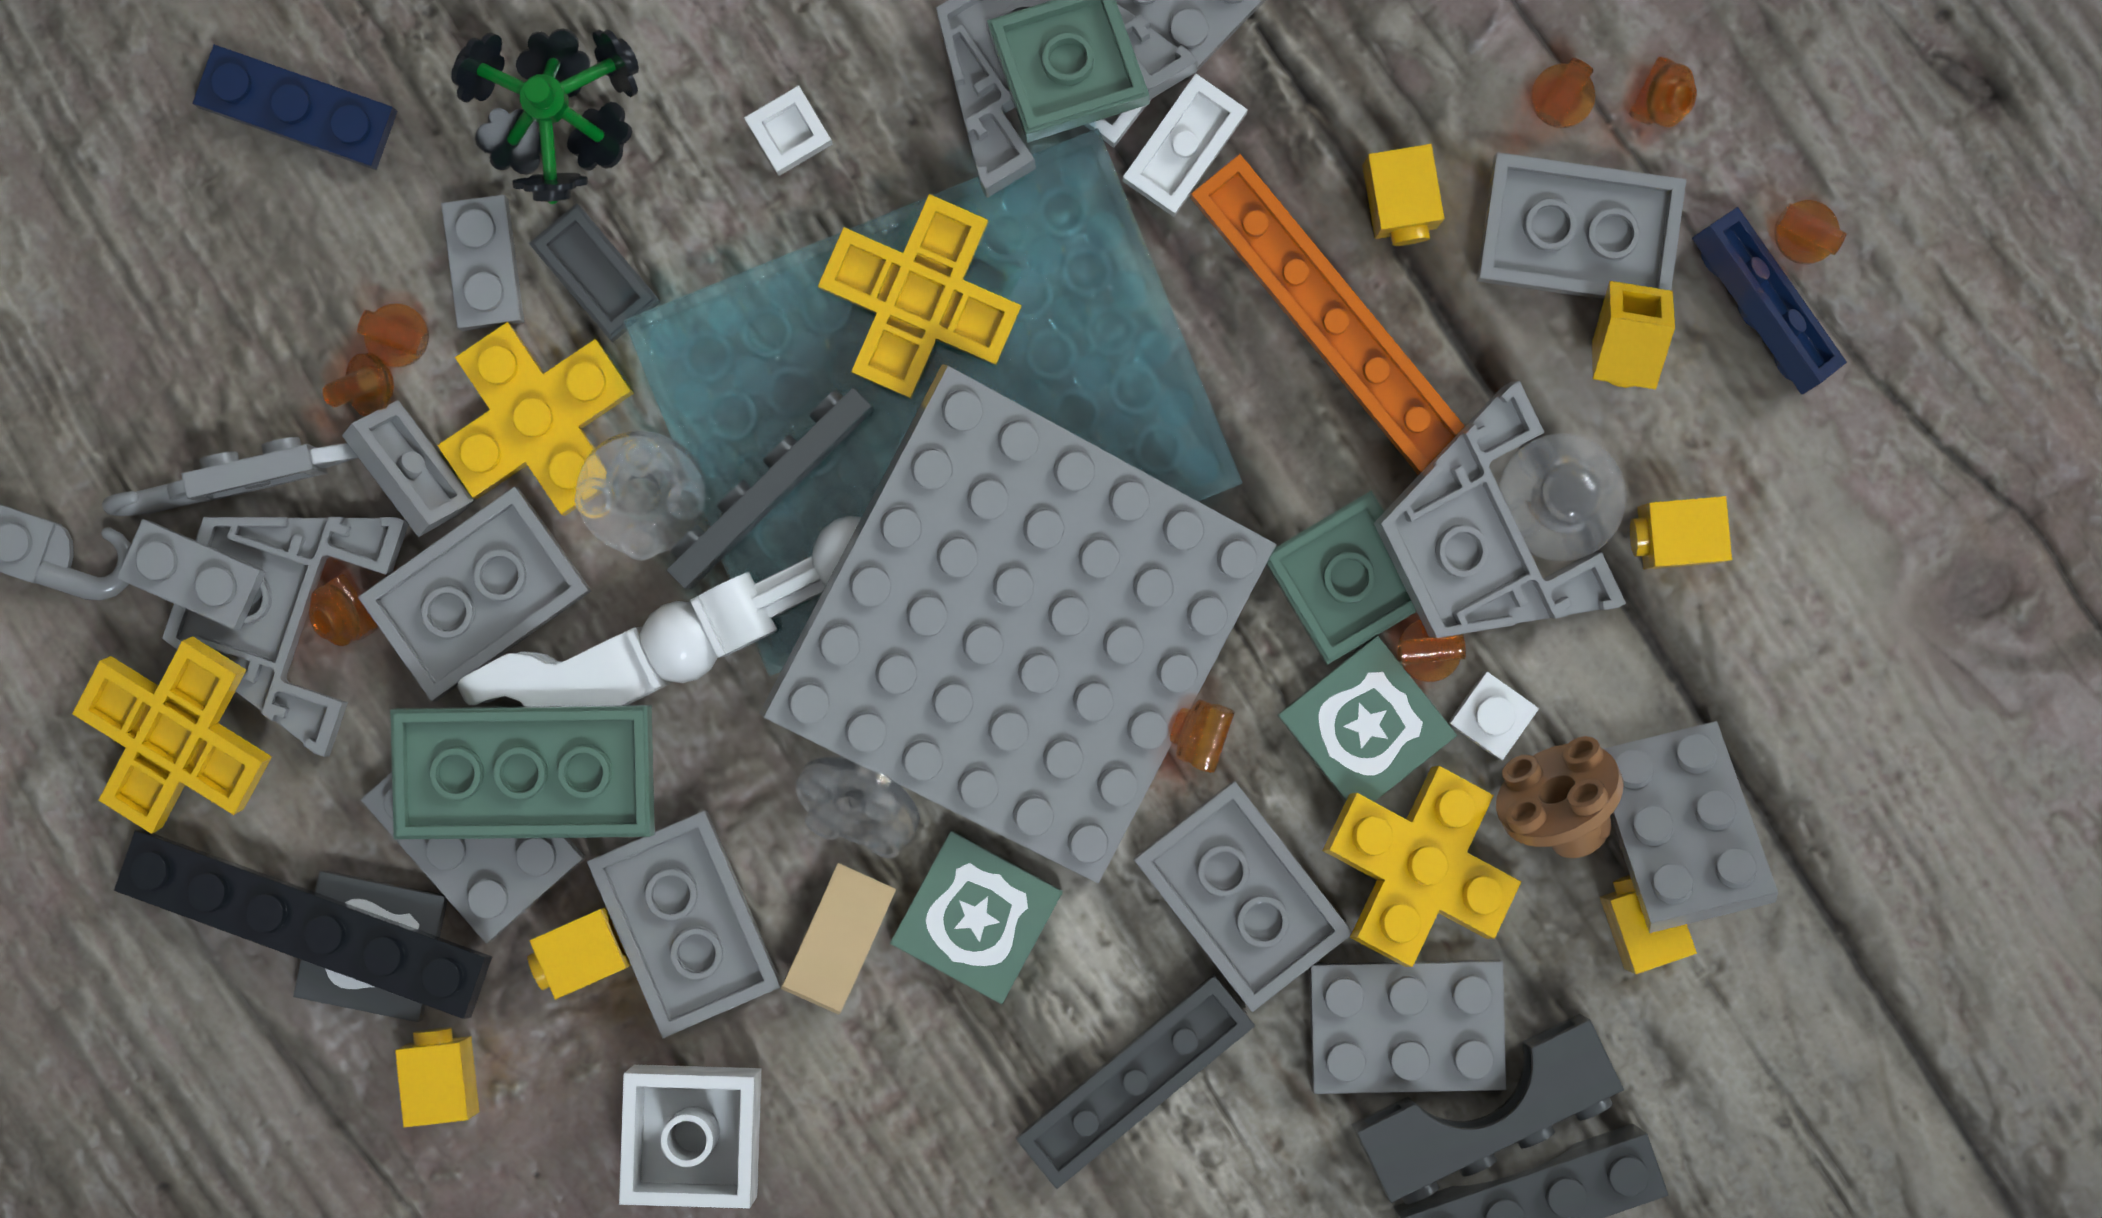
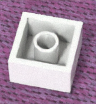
(690, 1136)

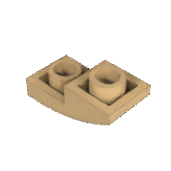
(838, 938)

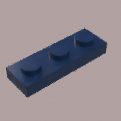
(295, 107)
(1769, 301)

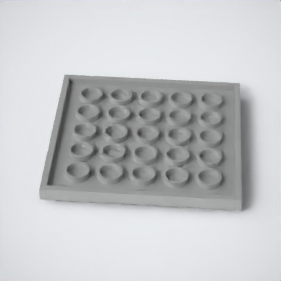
(1017, 625)

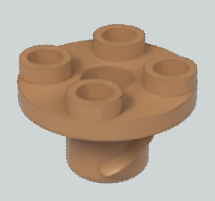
(1561, 797)

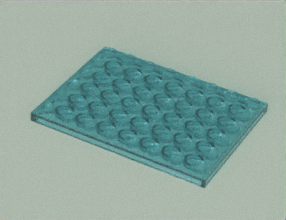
(1087, 352)

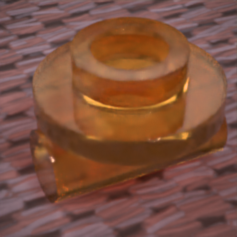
(1564, 94)
(1666, 94)
(1808, 232)
(394, 334)
(365, 385)
(339, 614)
(1429, 657)
(1201, 734)

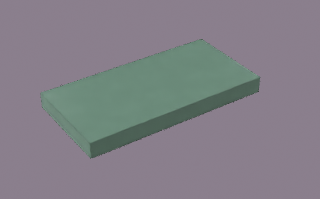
(522, 772)

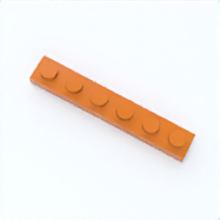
(1327, 312)

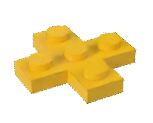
(919, 296)
(531, 415)
(172, 734)
(1421, 866)

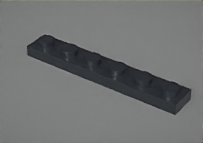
(303, 924)

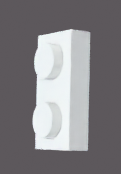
(1184, 145)

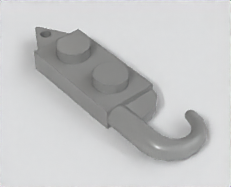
(227, 476)
(44, 554)

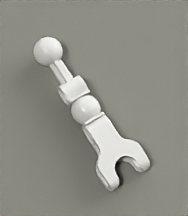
(674, 643)

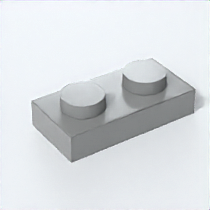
(482, 262)
(407, 468)
(191, 574)

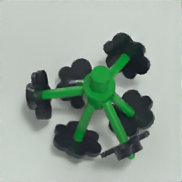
(552, 74)

